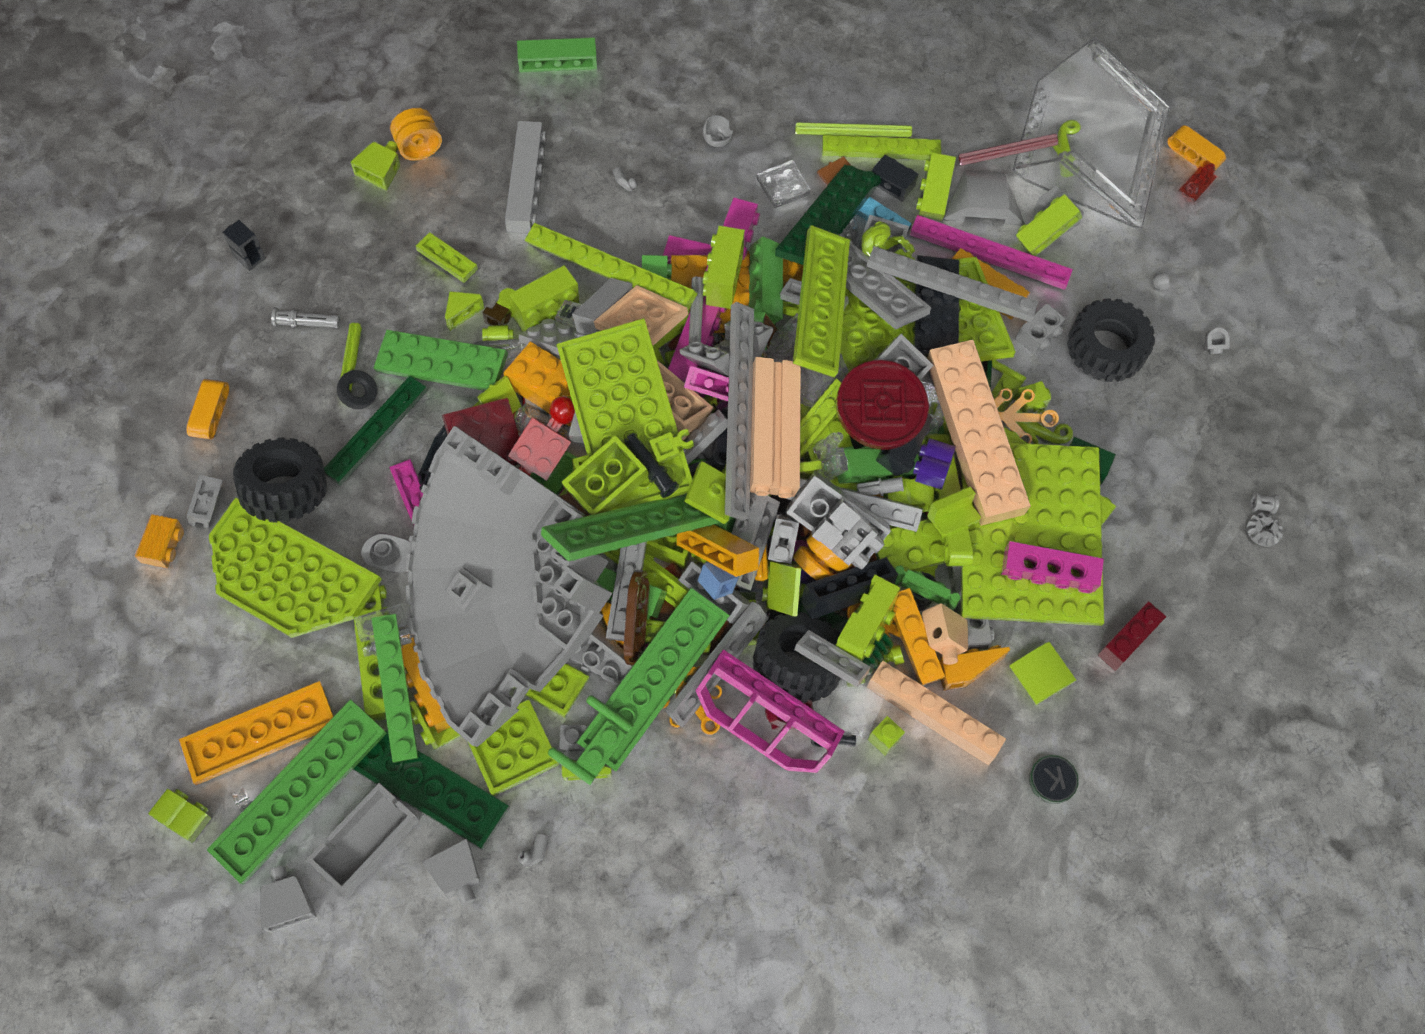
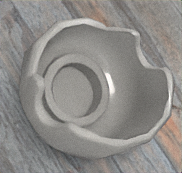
(717, 131)

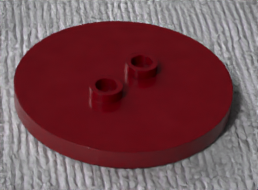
(882, 404)

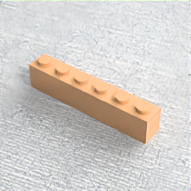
(936, 713)

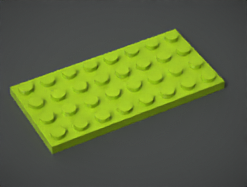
(621, 393)

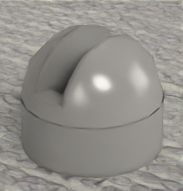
(1161, 281)

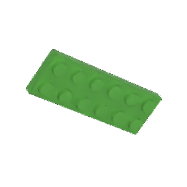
(440, 360)

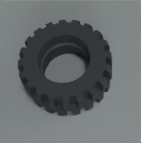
(1117, 318)
(283, 499)
(797, 678)

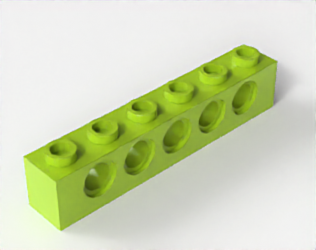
(371, 683)

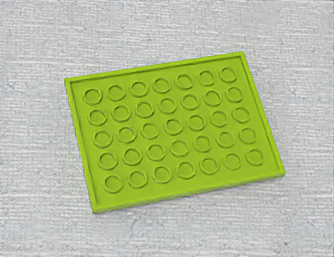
(868, 334)
(1061, 516)

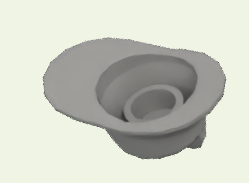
(386, 552)

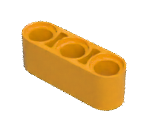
(1195, 148)
(207, 409)

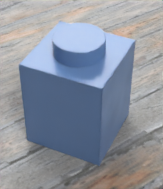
(716, 581)

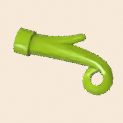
(1069, 127)
(1035, 428)

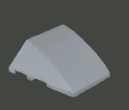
(984, 196)

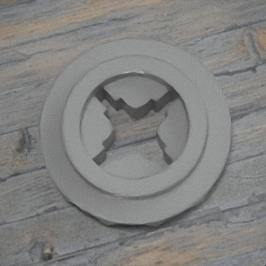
(1268, 537)

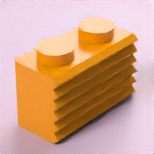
(159, 541)

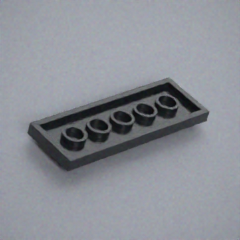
(942, 324)

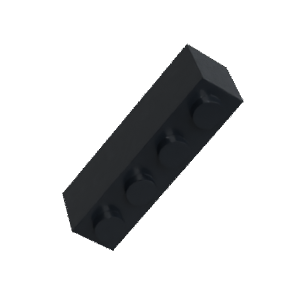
(844, 588)

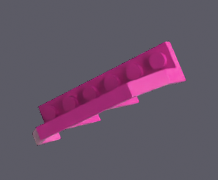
(776, 701)

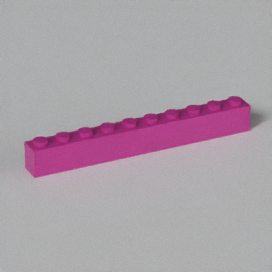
(740, 216)

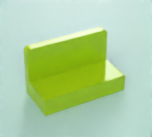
(954, 512)

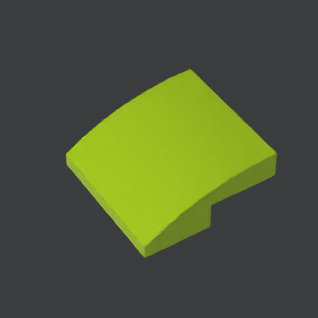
(1042, 673)

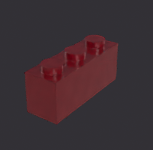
(1131, 636)

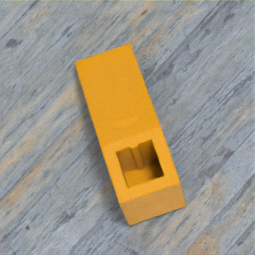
(971, 666)

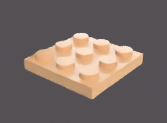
(659, 313)

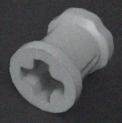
(1271, 506)

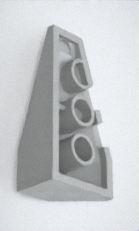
(601, 657)

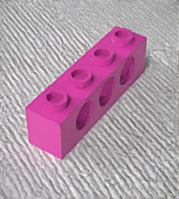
(1088, 567)

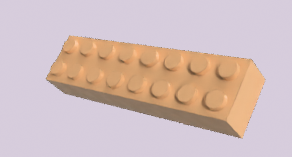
(977, 432)

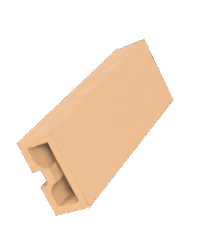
(775, 428)

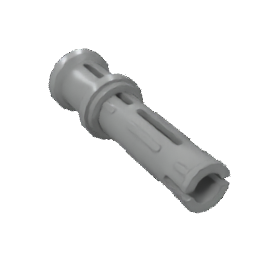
(295, 318)

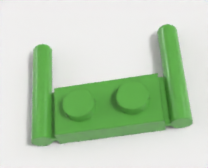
(929, 589)
(600, 748)

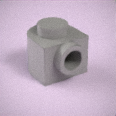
(1217, 341)

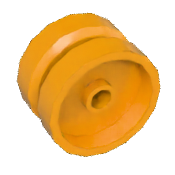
(415, 134)
(819, 560)

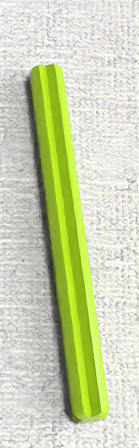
(853, 129)

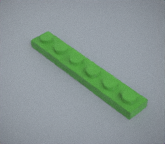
(394, 688)

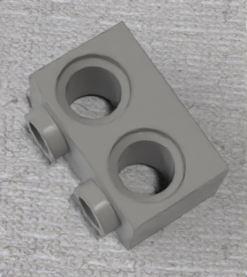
(1041, 329)

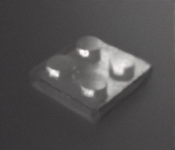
(783, 184)
(854, 708)

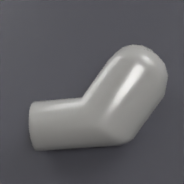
(536, 853)

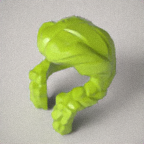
(879, 235)

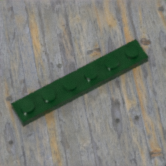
(375, 430)

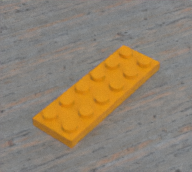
(256, 733)

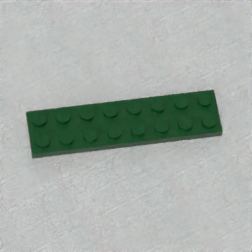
(831, 210)
(435, 792)

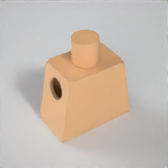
(946, 632)

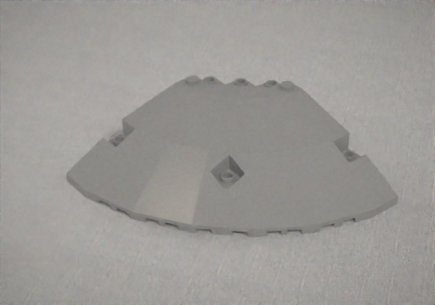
(521, 598)

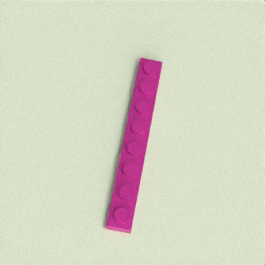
(991, 252)

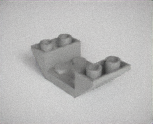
(718, 357)

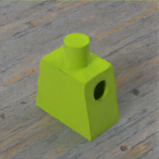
(377, 164)

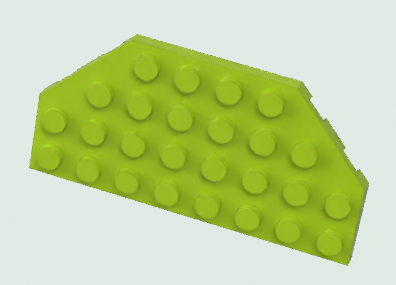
(285, 574)

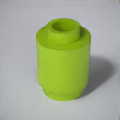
(497, 332)

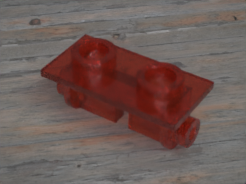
(1199, 182)

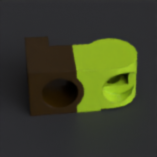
(501, 311)

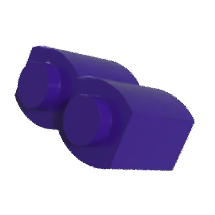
(935, 463)

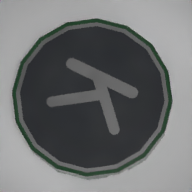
(1053, 779)

